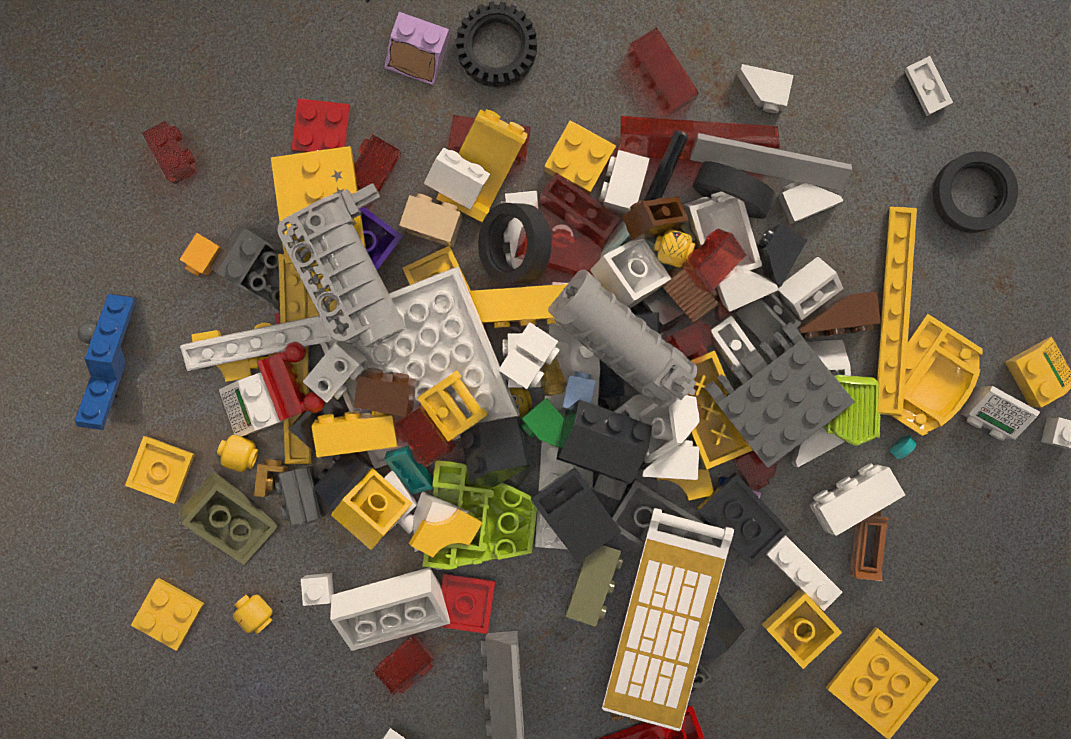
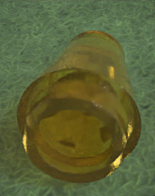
(553, 380)

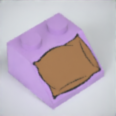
(416, 48)

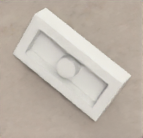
(928, 86)

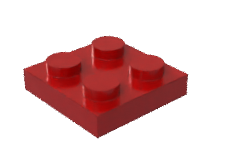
(320, 125)
(468, 602)

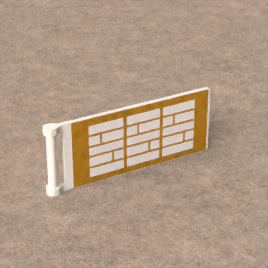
(666, 622)

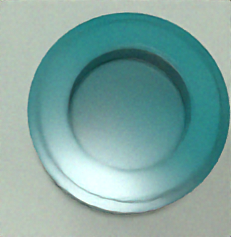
(903, 447)

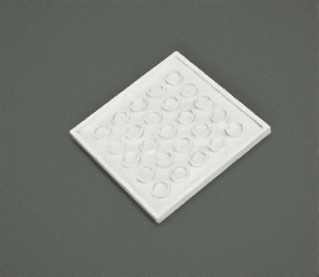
(439, 338)

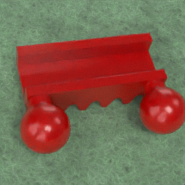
(283, 386)

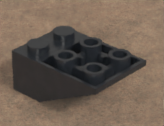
(575, 514)

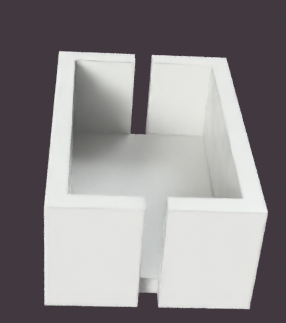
(726, 214)
(538, 346)
(856, 498)

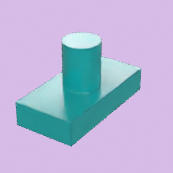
(409, 471)

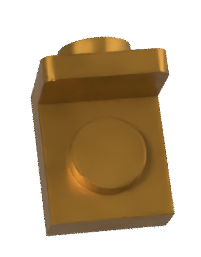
(264, 480)

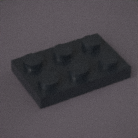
(741, 509)

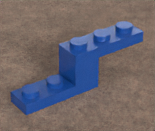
(105, 362)

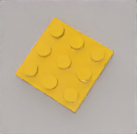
(882, 683)

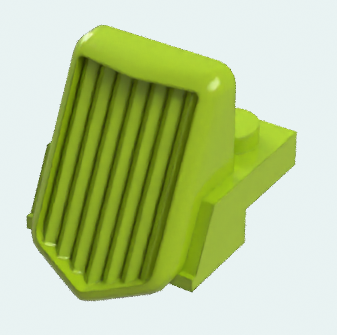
(860, 420)

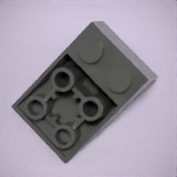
(250, 265)

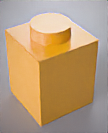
(200, 255)

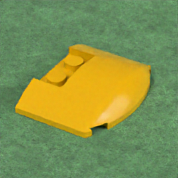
(938, 375)

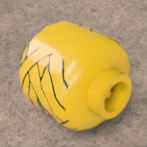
(674, 247)

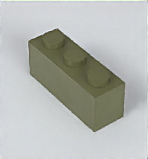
(593, 585)

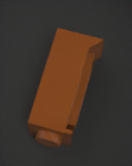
(859, 544)

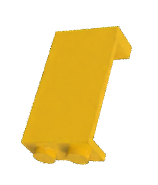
(493, 147)

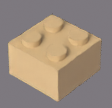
(431, 220)

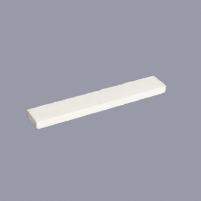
(254, 342)

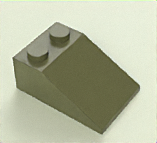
(227, 518)

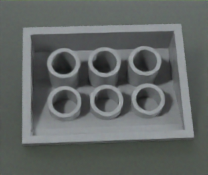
(504, 685)

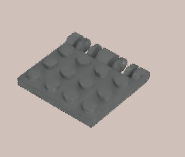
(781, 400)

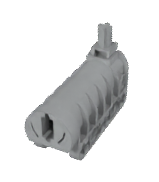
(345, 268)
(623, 341)

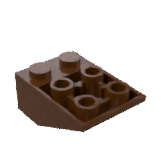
(850, 312)

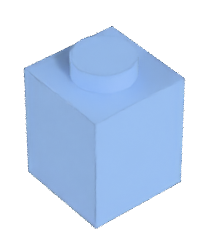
(578, 388)

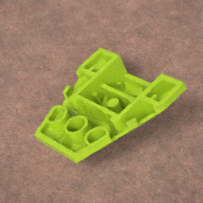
(505, 515)

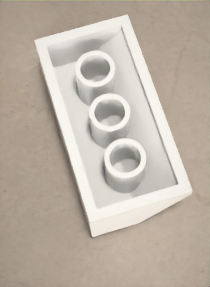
(389, 609)

